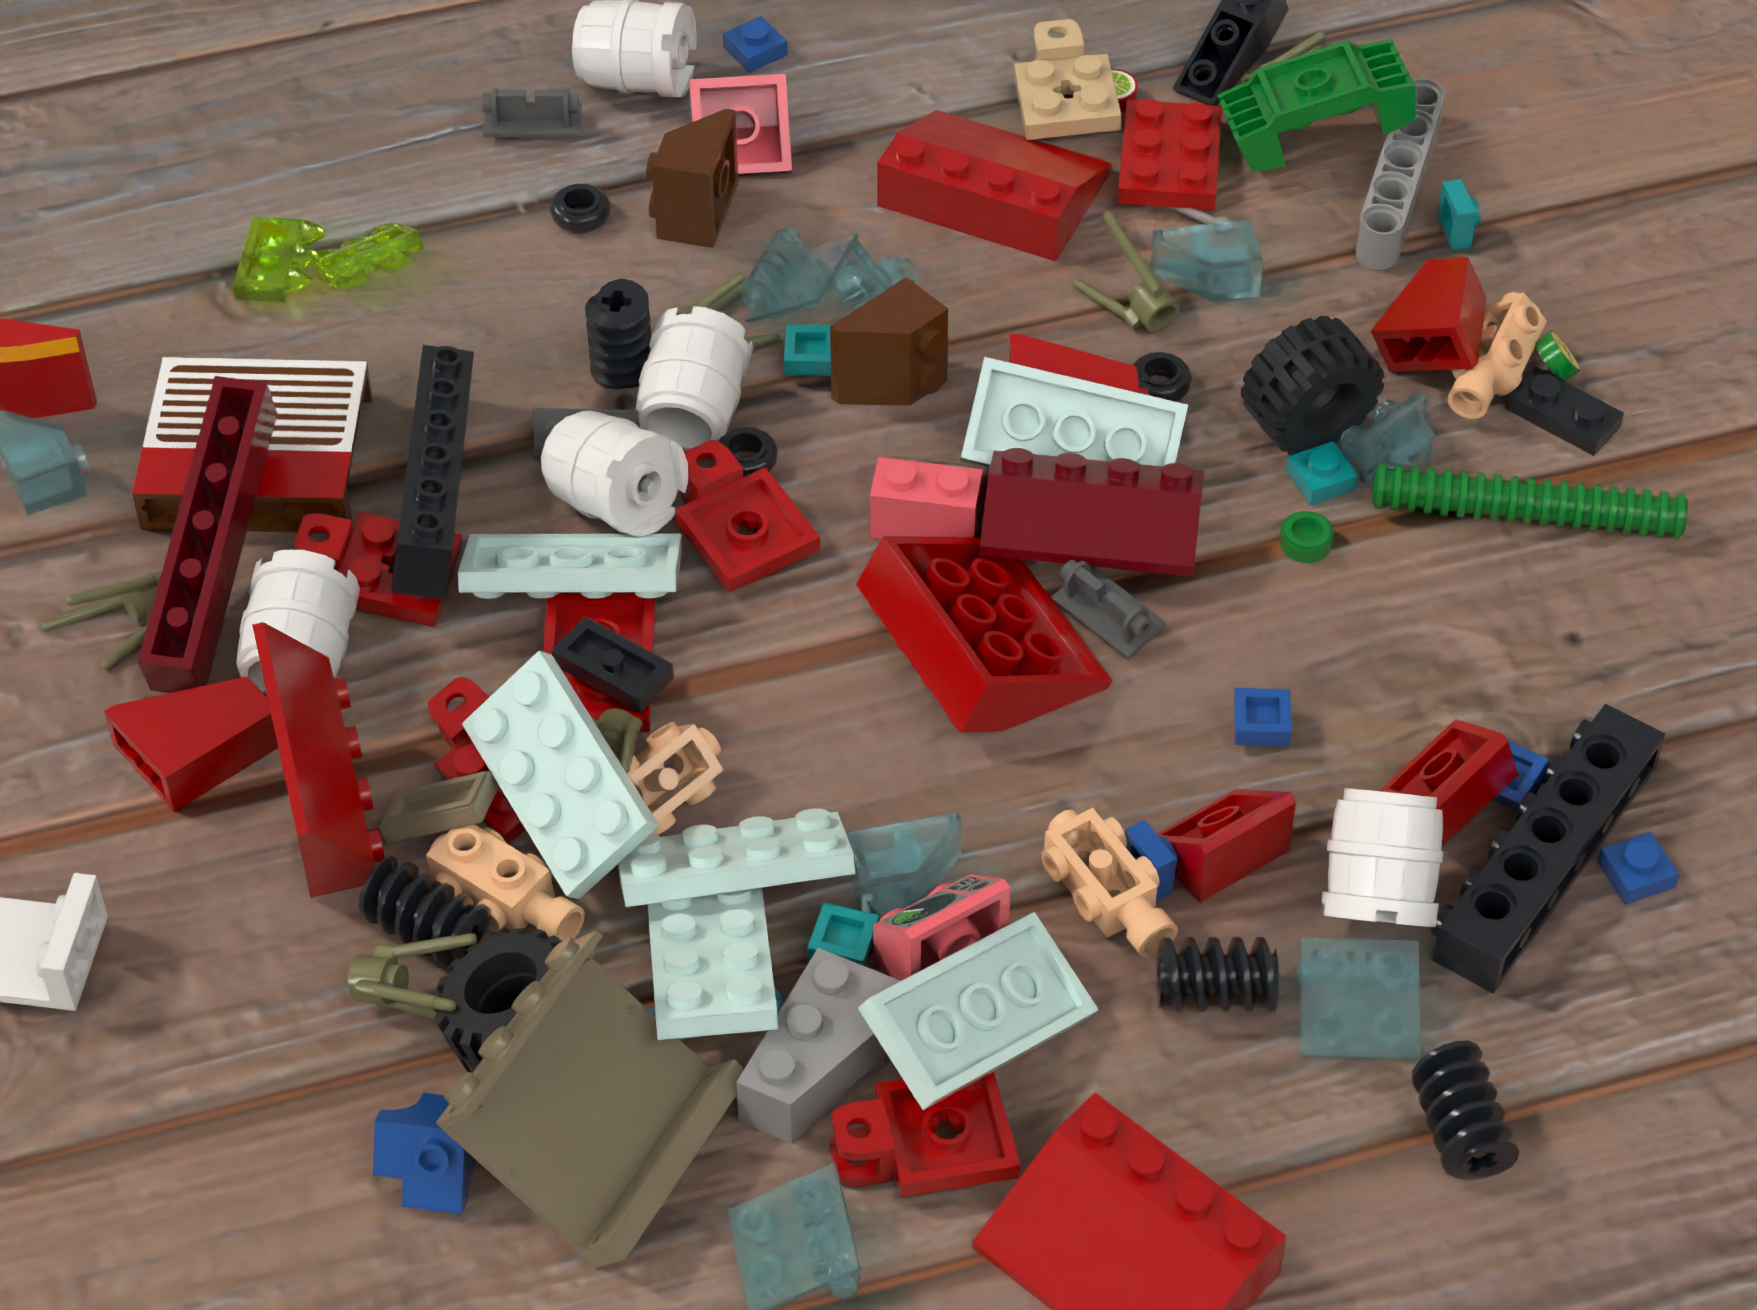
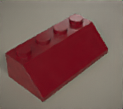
(1092, 512)

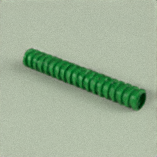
(1530, 501)

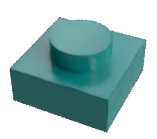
(1458, 214)
(807, 350)
(1321, 473)
(843, 933)

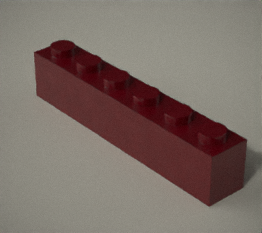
(208, 536)

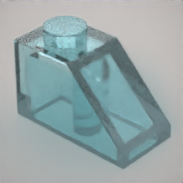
(1210, 259)
(41, 462)
(903, 861)

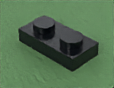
(1565, 411)
(613, 664)

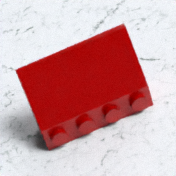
(989, 183)
(978, 631)
(318, 763)
(1127, 1225)

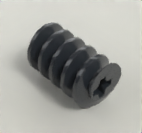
(618, 333)
(419, 909)
(1217, 973)
(1464, 1112)

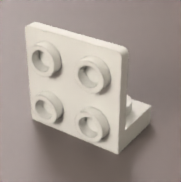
(50, 945)

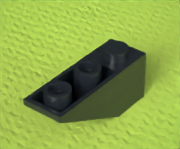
(1229, 47)

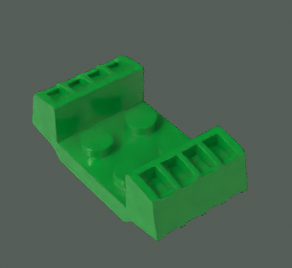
(1315, 88)

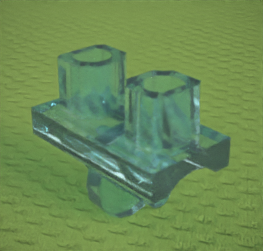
(865, 276)
(1396, 437)

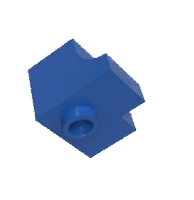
(422, 1154)

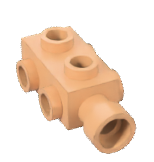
(1505, 348)
(692, 773)
(505, 880)
(1116, 887)

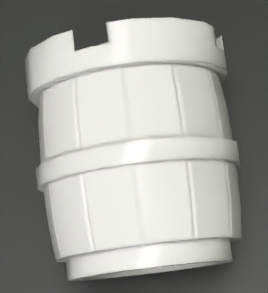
(635, 46)
(692, 376)
(614, 471)
(302, 599)
(1384, 858)

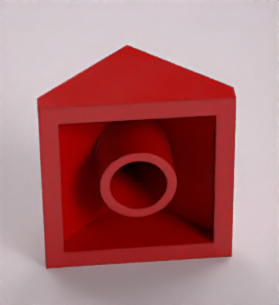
(1461, 769)
(1231, 839)

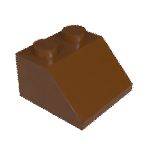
(694, 179)
(890, 348)

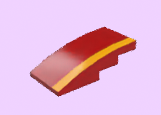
(43, 370)

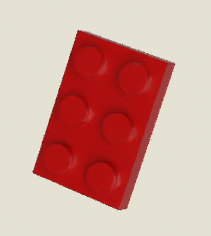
(1170, 154)
(620, 612)

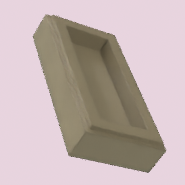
(438, 806)

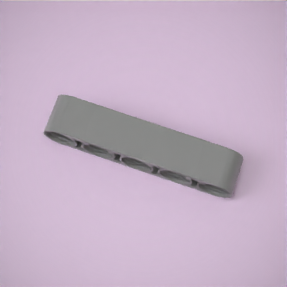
(1399, 180)

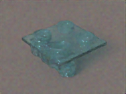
(793, 275)
(1359, 998)
(795, 1241)

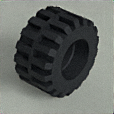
(1312, 384)
(487, 986)

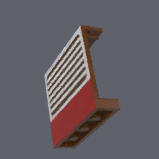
(308, 448)

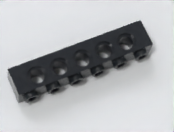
(433, 473)
(1546, 847)

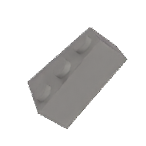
(816, 1050)

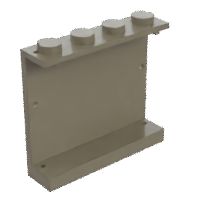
(587, 1105)

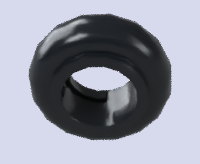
(580, 220)
(1164, 365)
(751, 440)

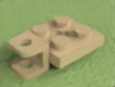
(1063, 70)

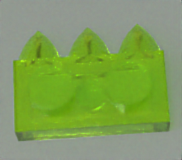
(386, 248)
(274, 257)

